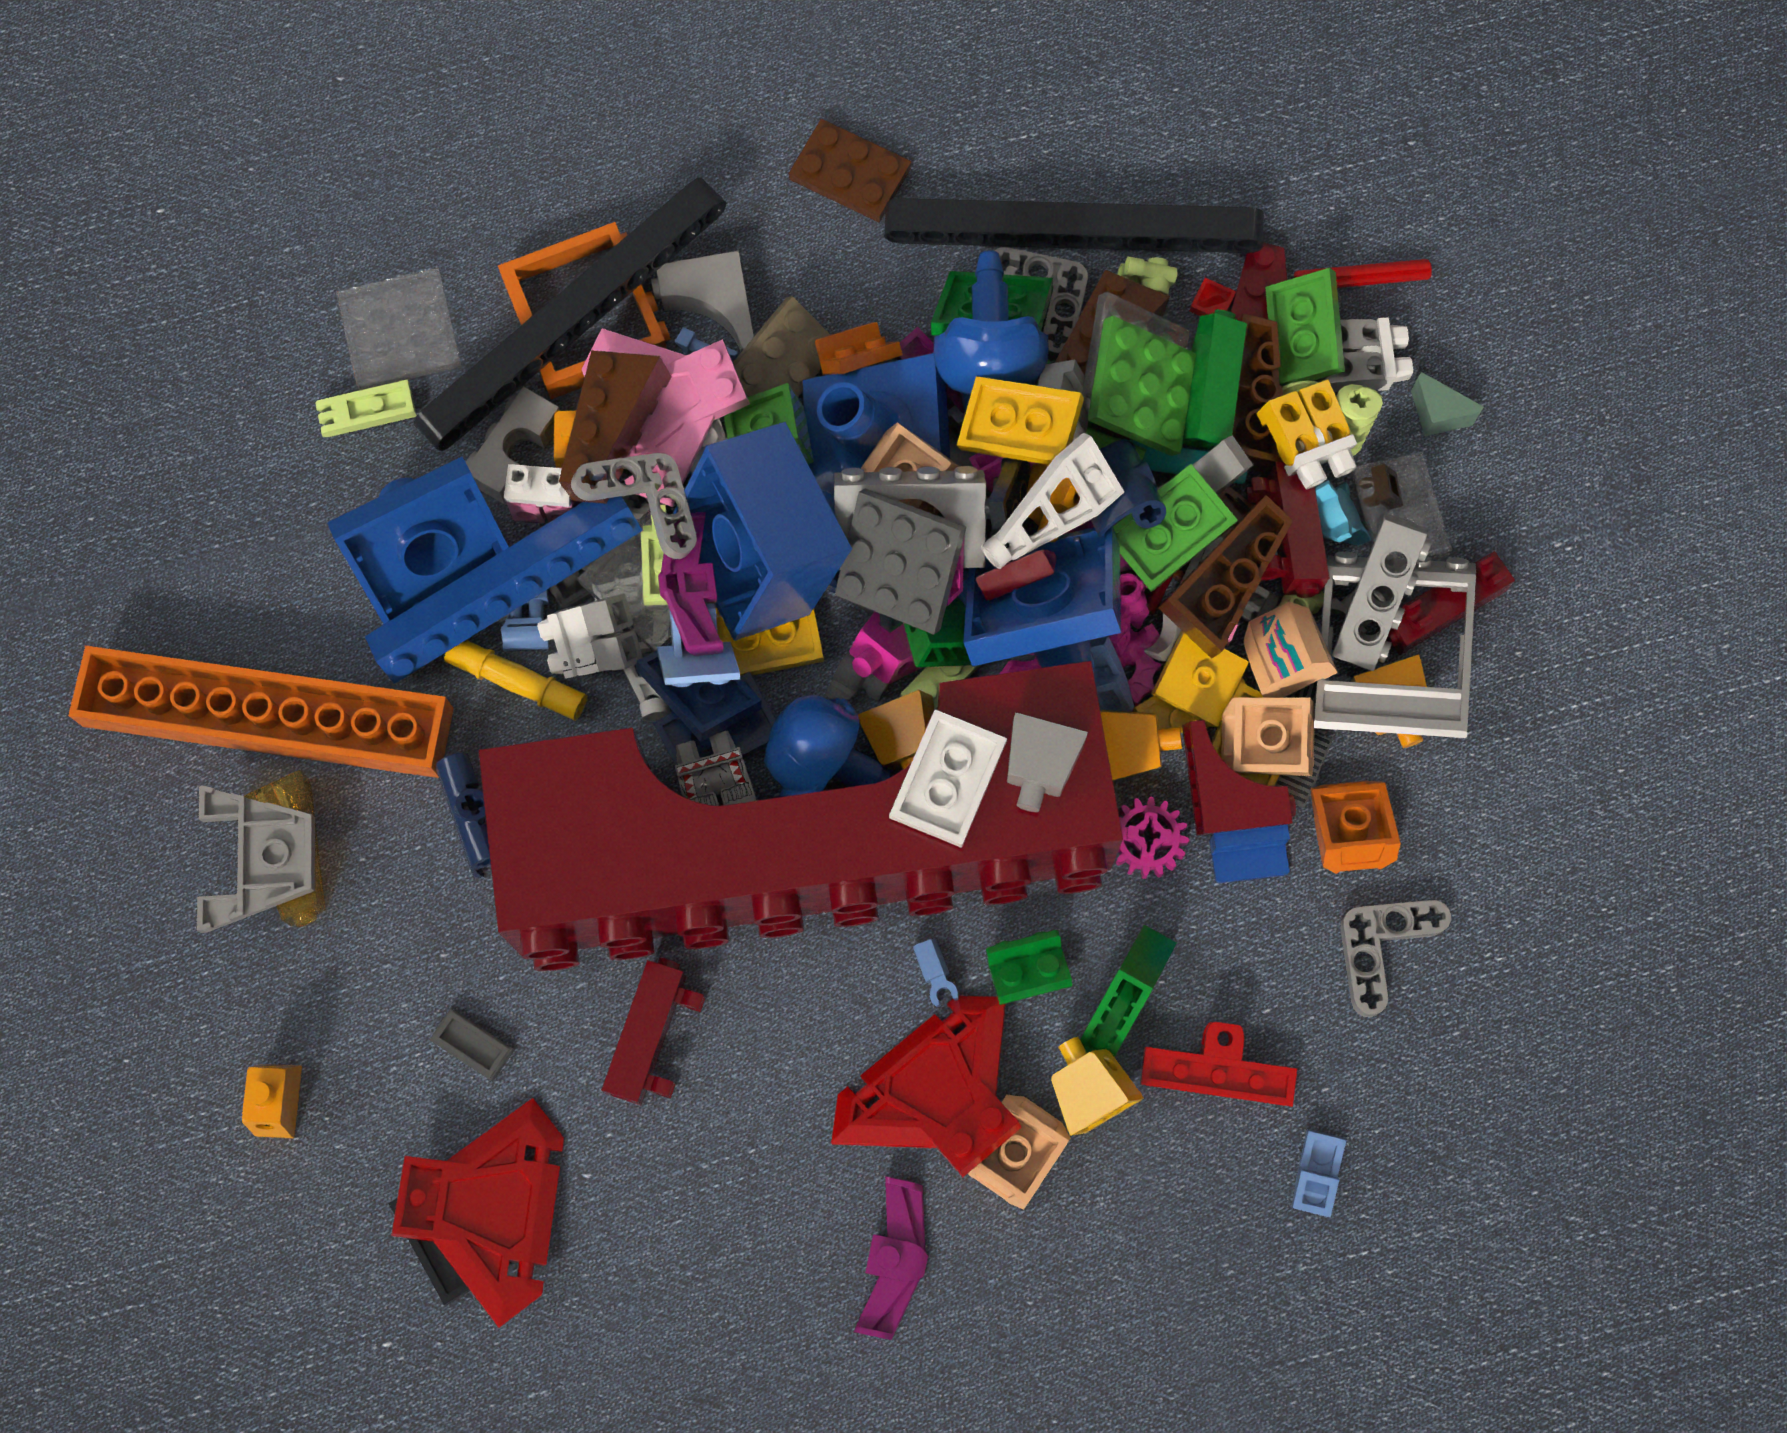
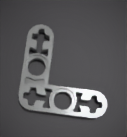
(1059, 270)
(644, 482)
(1379, 931)

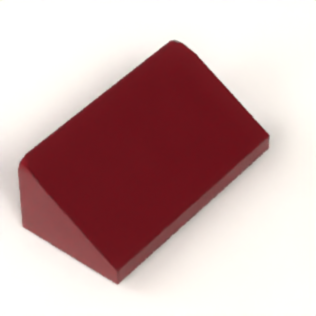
(1017, 574)

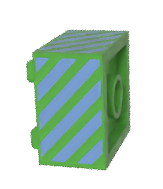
(769, 409)

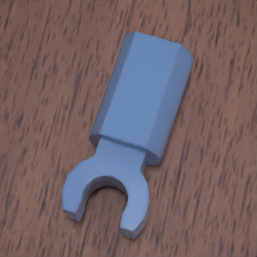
(934, 969)

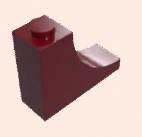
(1224, 798)

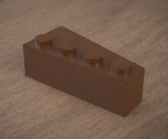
(1079, 340)
(1256, 387)
(611, 411)
(1219, 588)

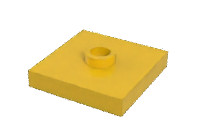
(1198, 682)

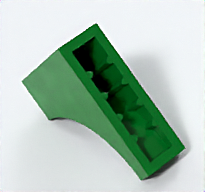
(1128, 991)

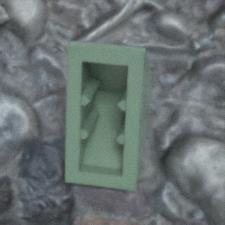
(1441, 407)

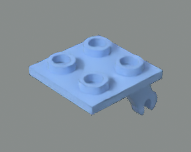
(684, 669)

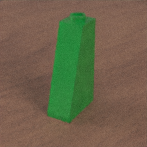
(1214, 380)

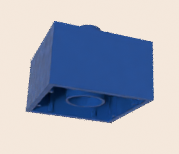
(765, 529)

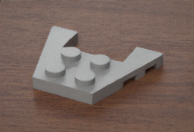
(273, 857)

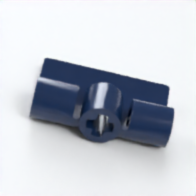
(1139, 488)
(460, 790)

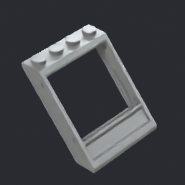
(1399, 707)

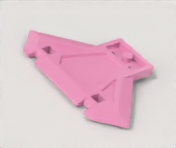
(699, 392)

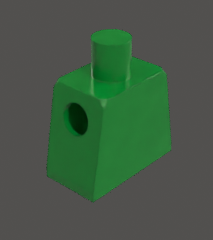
(945, 646)

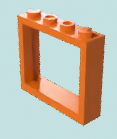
(559, 254)

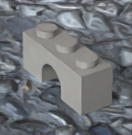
(525, 419)

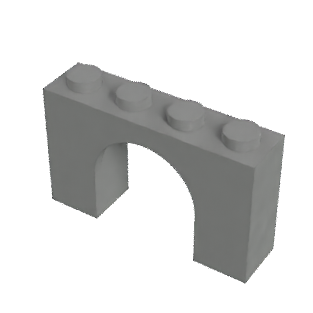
(956, 494)

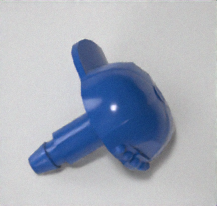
(989, 341)
(815, 744)

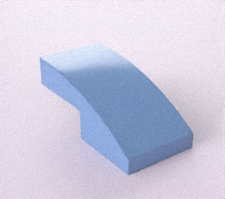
(1110, 677)
(1318, 1173)

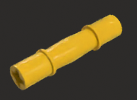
(517, 679)

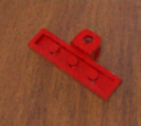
(1219, 1070)

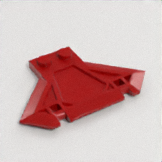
(935, 1089)
(488, 1208)

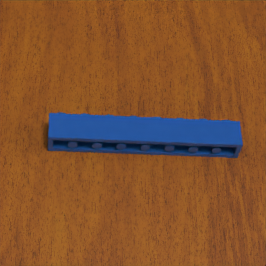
(500, 585)

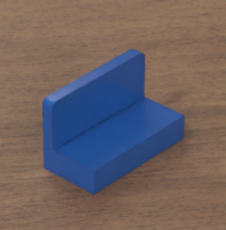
(1250, 854)

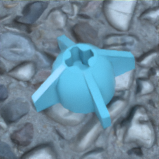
(1339, 515)

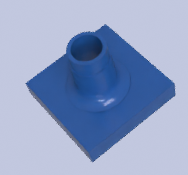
(856, 408)
(418, 537)
(1054, 613)

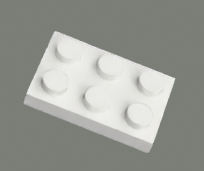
(948, 778)

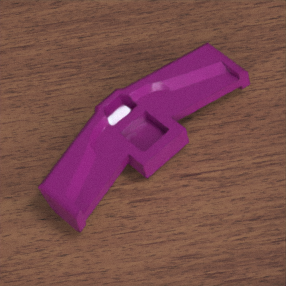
(686, 590)
(896, 1259)

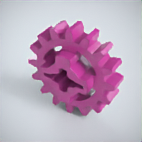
(1162, 838)

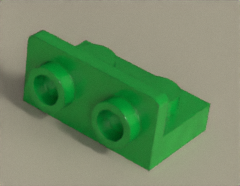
(1028, 966)

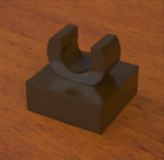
(1386, 488)

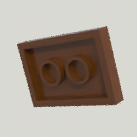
(850, 170)

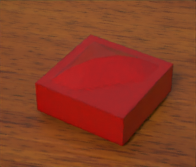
(1212, 297)

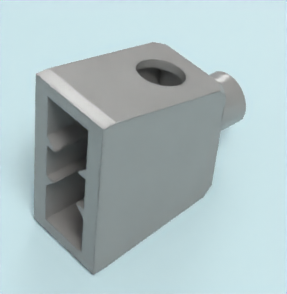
(1041, 758)

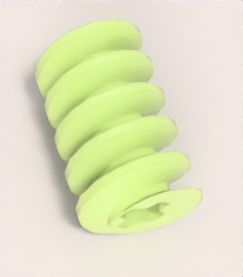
(1360, 410)

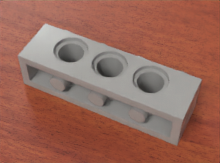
(1392, 536)

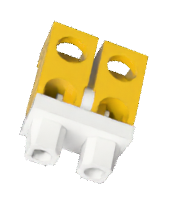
(1310, 433)

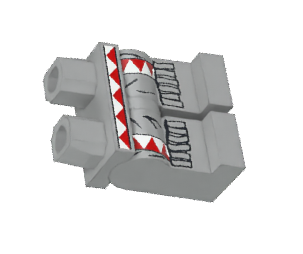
(715, 774)

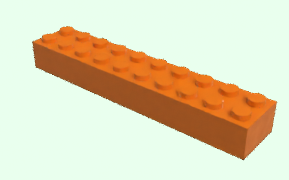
(261, 711)

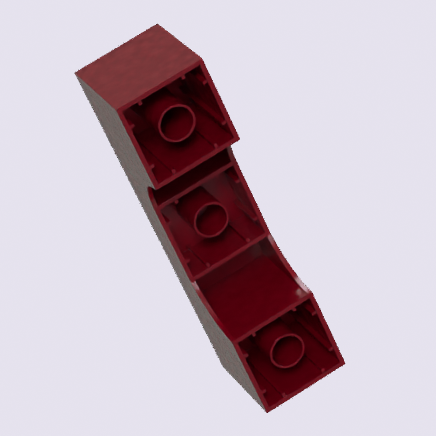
(612, 857)

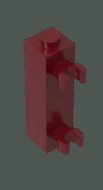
(1302, 553)
(1442, 607)
(645, 1032)

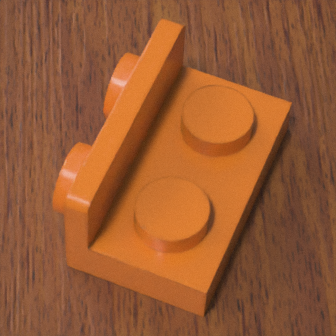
(855, 349)

